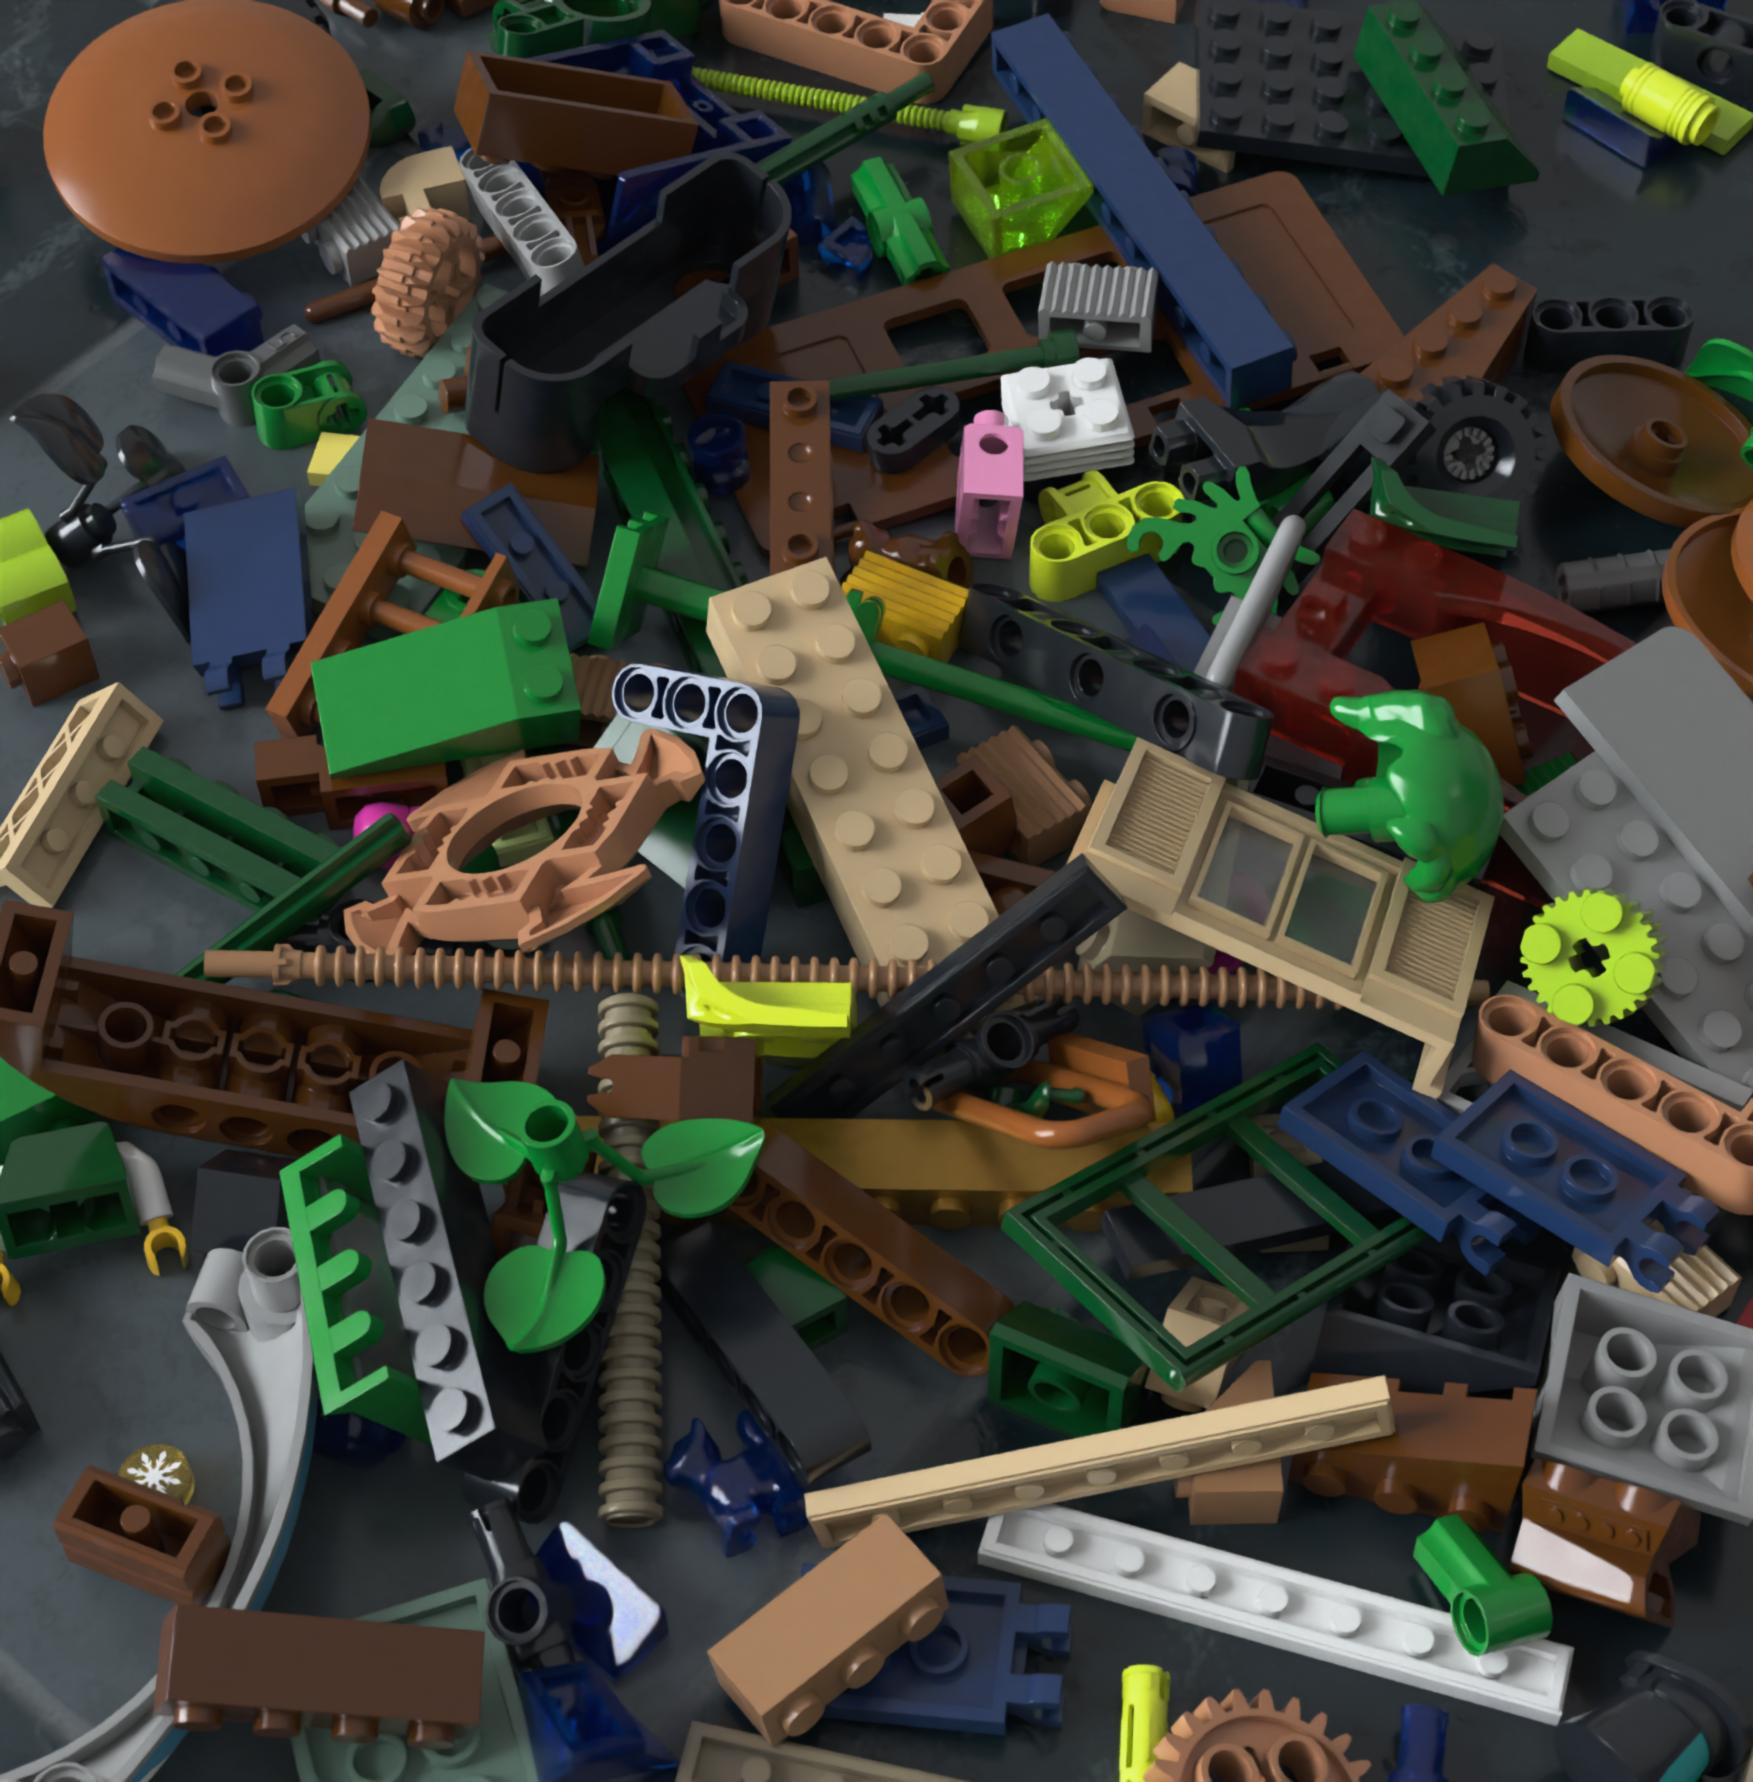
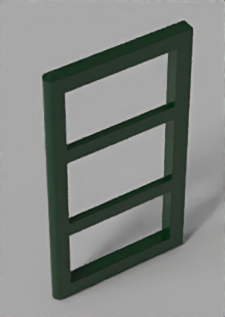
(1035, 1221)

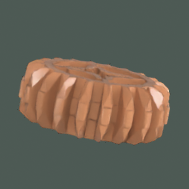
(426, 279)

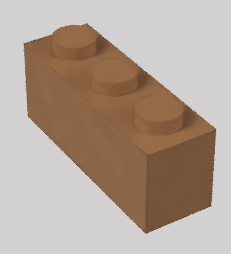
(830, 1630)

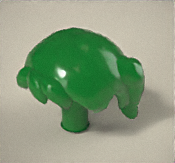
(1430, 790)

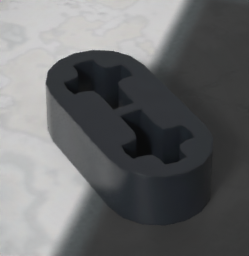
(918, 433)

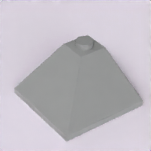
(1648, 1397)

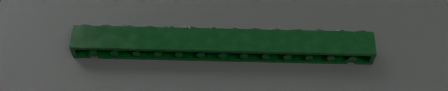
(654, 474)

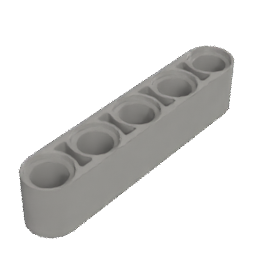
(522, 220)

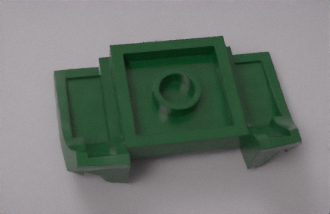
(1450, 519)

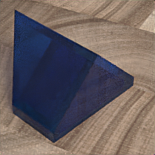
(583, 1729)

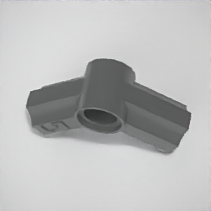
(229, 378)

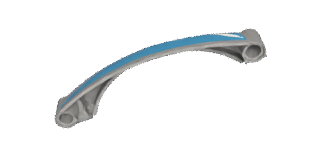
(257, 1339)

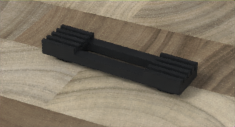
(1386, 431)

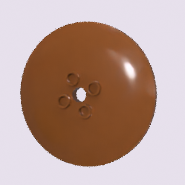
(218, 184)

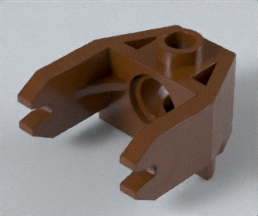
(709, 1080)

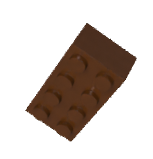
(569, 116)

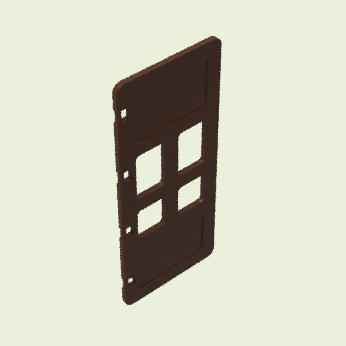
(1260, 222)

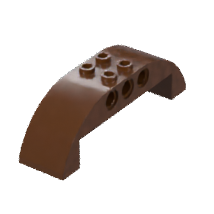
(220, 1055)

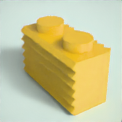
(920, 610)

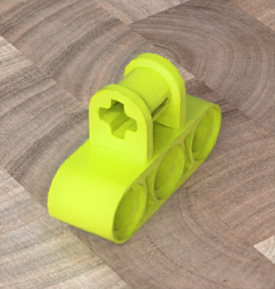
(1090, 531)

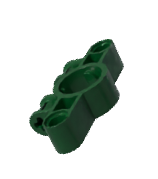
(553, 26)

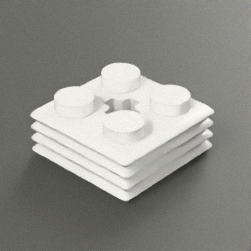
(1069, 418)

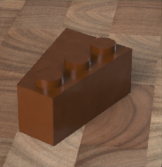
(1440, 1462)

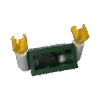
(79, 1191)

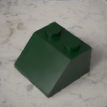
(1063, 1372)

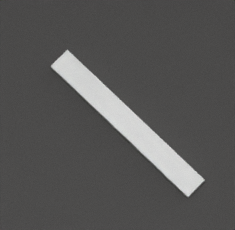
(1274, 1607)

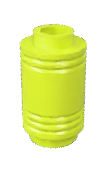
(1669, 104)

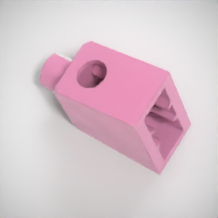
(989, 470)

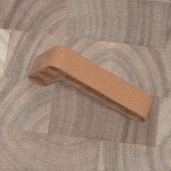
(863, 45)
(1624, 1094)

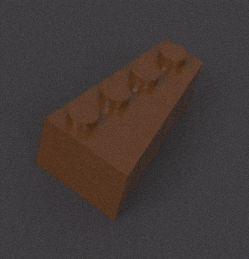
(1468, 335)

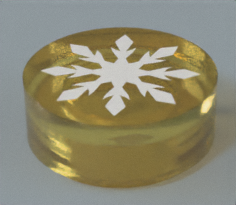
(161, 1469)

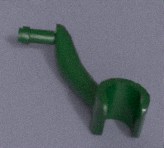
(1038, 1102)

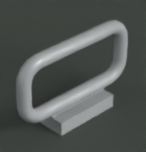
(1247, 618)

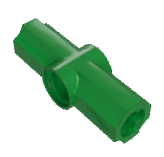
(897, 223)

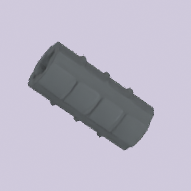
(1612, 581)

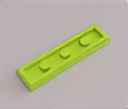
(1605, 66)

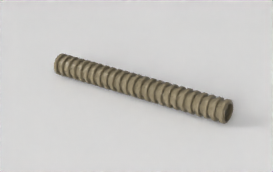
(630, 1352)

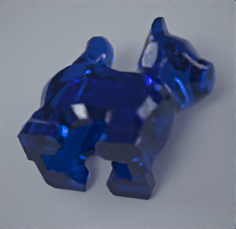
(738, 1488)

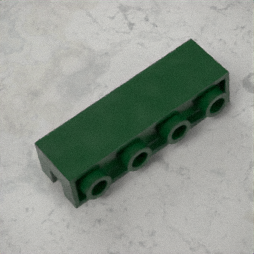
(210, 831)

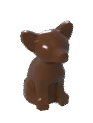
(940, 557)

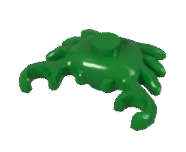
(1225, 539)

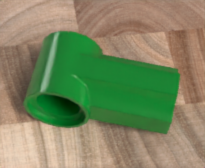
(1487, 1602)

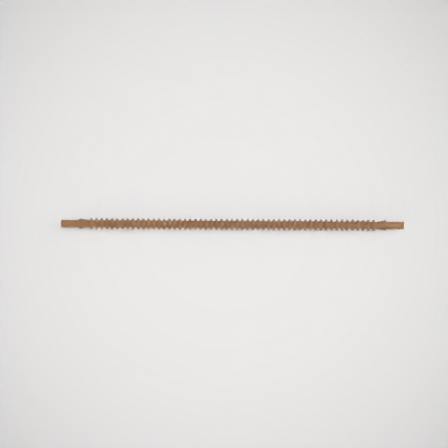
(288, 965)

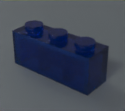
(184, 303)

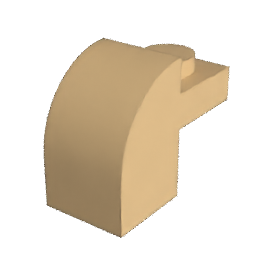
(424, 182)

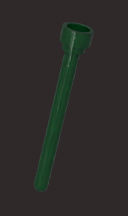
(1055, 350)

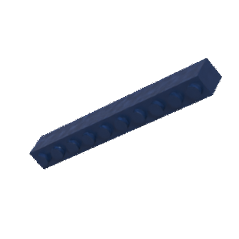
(1146, 215)

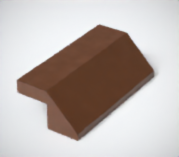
(439, 473)

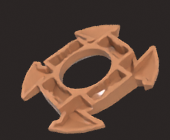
(552, 890)

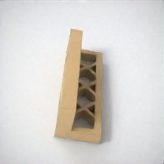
(58, 807)

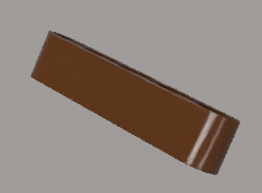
(871, 1255)

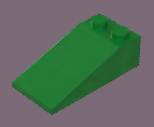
(450, 692)

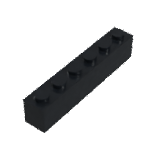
(440, 1259)

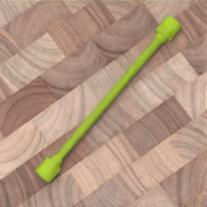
(968, 125)

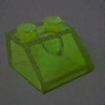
(1017, 187)

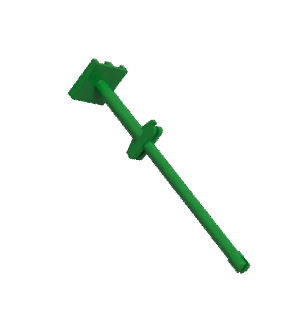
(634, 582)

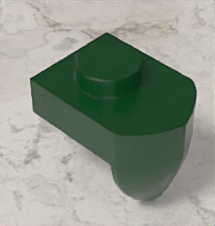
(389, 111)

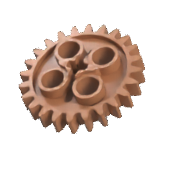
(1249, 1743)

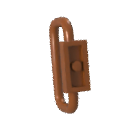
(1115, 1093)

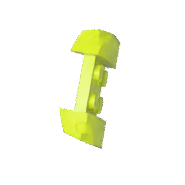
(792, 1017)

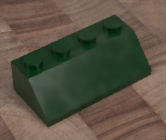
(1439, 101)

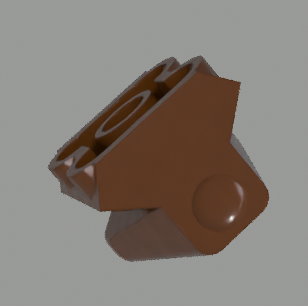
(1603, 1540)

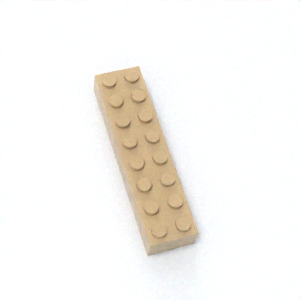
(855, 773)

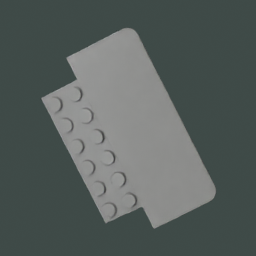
(1668, 823)

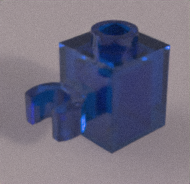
(1194, 1054)

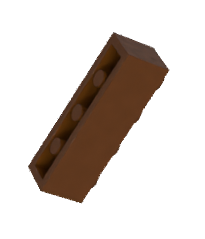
(318, 1675)

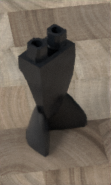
(1272, 445)

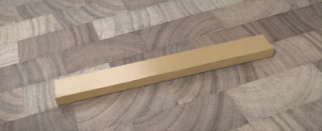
(1106, 1461)

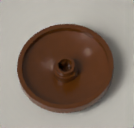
(1653, 438)

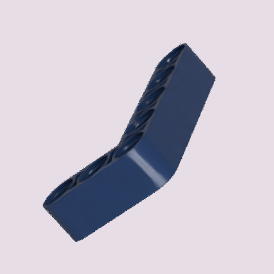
(735, 821)

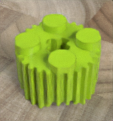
(1555, 963)

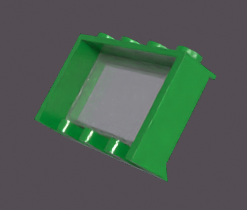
(350, 1290)

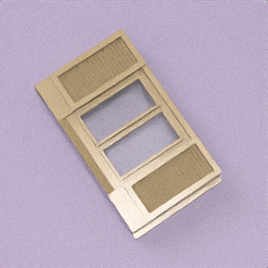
(1288, 898)

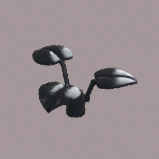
(87, 530)

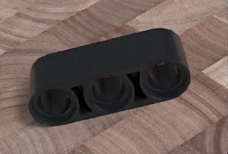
(1585, 327)

